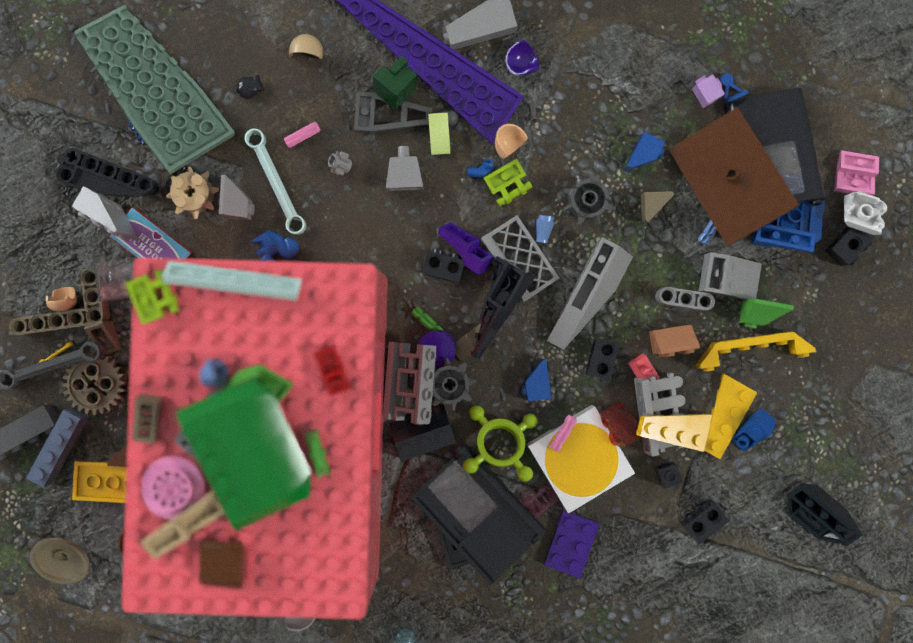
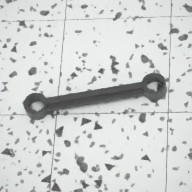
(51, 364)

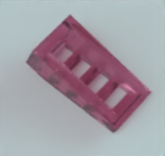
(541, 509)

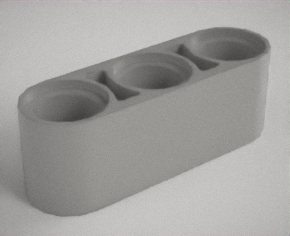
(693, 299)

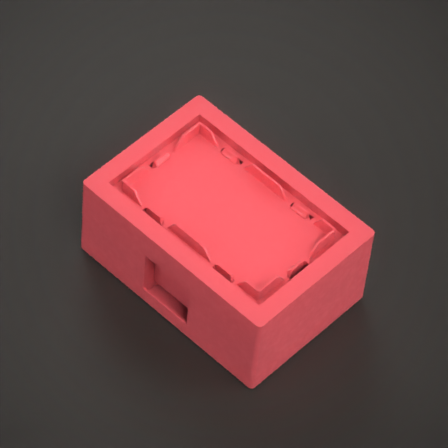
(318, 552)

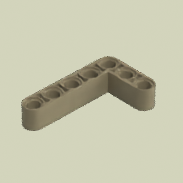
(69, 318)

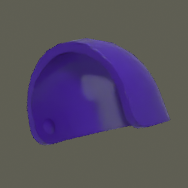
(522, 59)

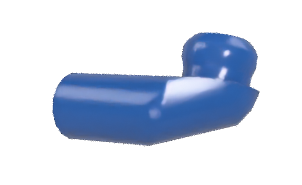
(483, 171)

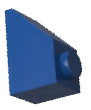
(646, 151)
(537, 383)

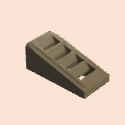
(155, 408)

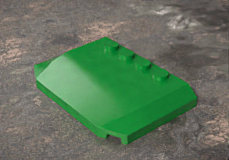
(246, 451)

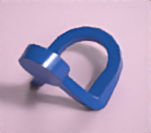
(727, 81)

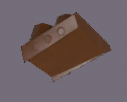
(223, 563)

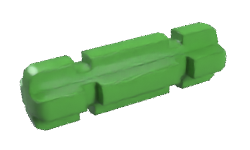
(429, 323)

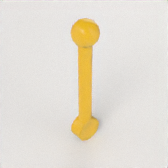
(68, 345)

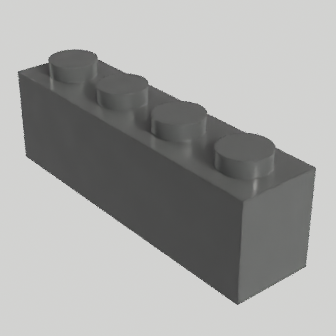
(27, 429)

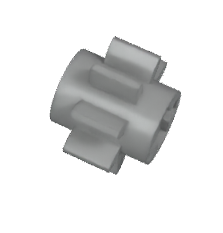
(339, 163)

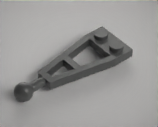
(366, 114)

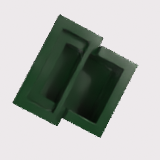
(396, 83)

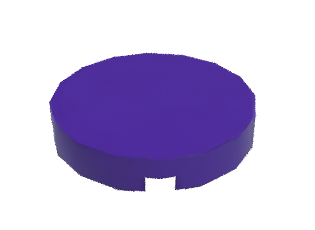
(444, 345)

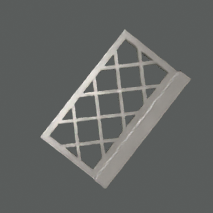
(492, 247)

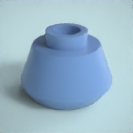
(214, 374)

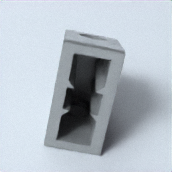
(403, 172)

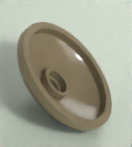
(59, 560)

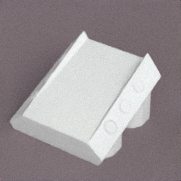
(864, 212)

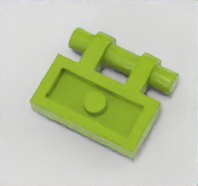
(504, 177)
(146, 300)

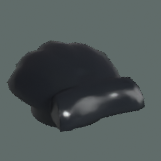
(249, 86)

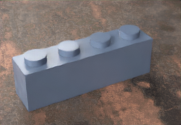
(57, 447)

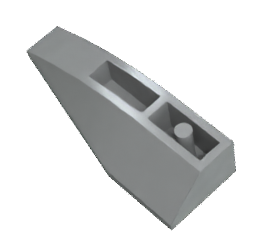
(594, 287)

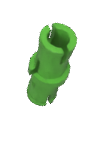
(317, 453)

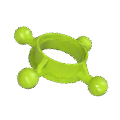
(529, 421)

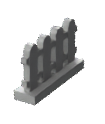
(648, 388)

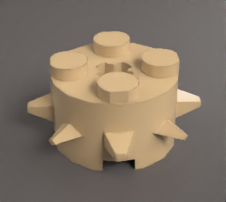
(200, 200)

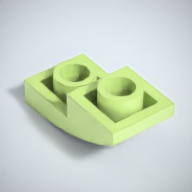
(439, 133)

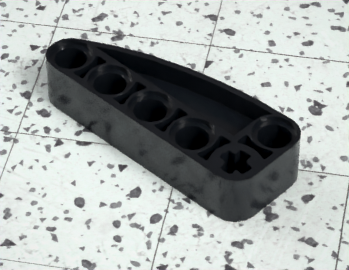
(99, 179)

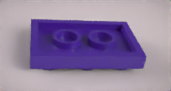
(571, 543)

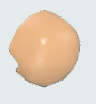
(62, 299)

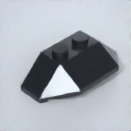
(822, 515)

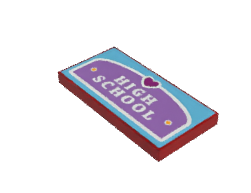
(152, 241)

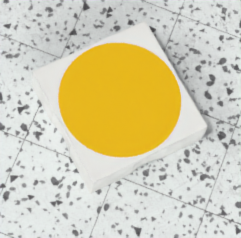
(585, 463)

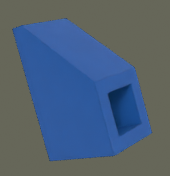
(754, 430)

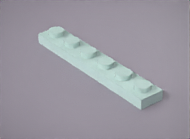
(232, 280)

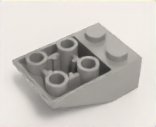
(104, 214)
(729, 276)

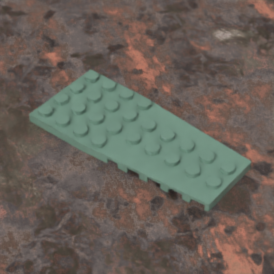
(153, 90)

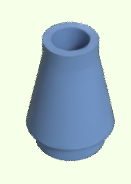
(544, 227)

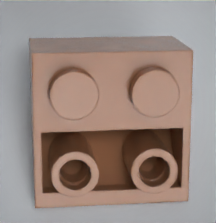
(672, 340)

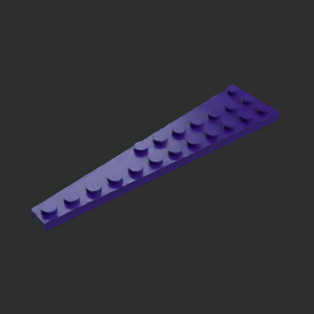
(463, 85)

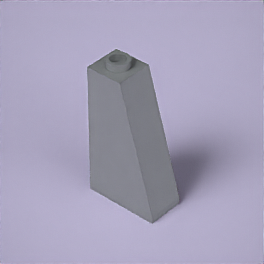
(481, 24)

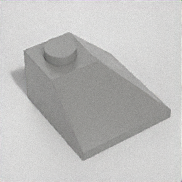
(233, 201)

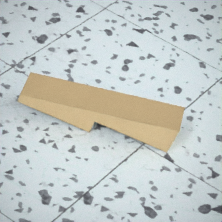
(183, 525)

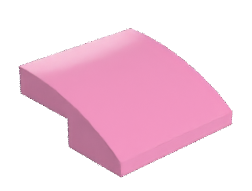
(856, 173)

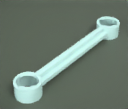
(275, 181)

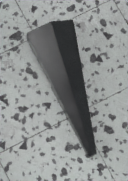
(505, 292)

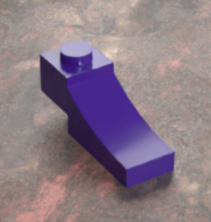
(468, 247)

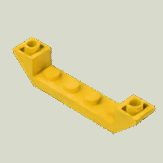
(797, 346)

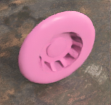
(171, 487)

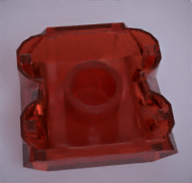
(620, 424)

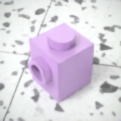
(708, 90)

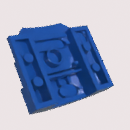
(794, 230)

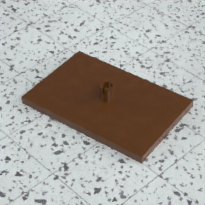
(733, 177)

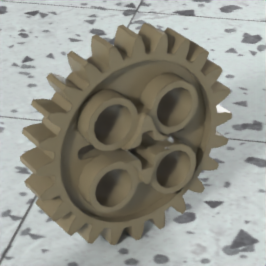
(84, 397)

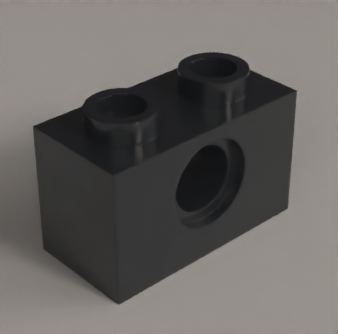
(840, 250)

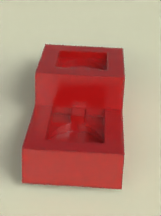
(332, 370)

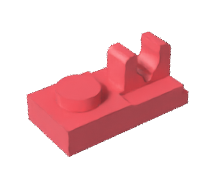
(642, 367)

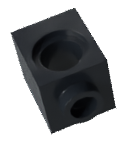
(668, 474)

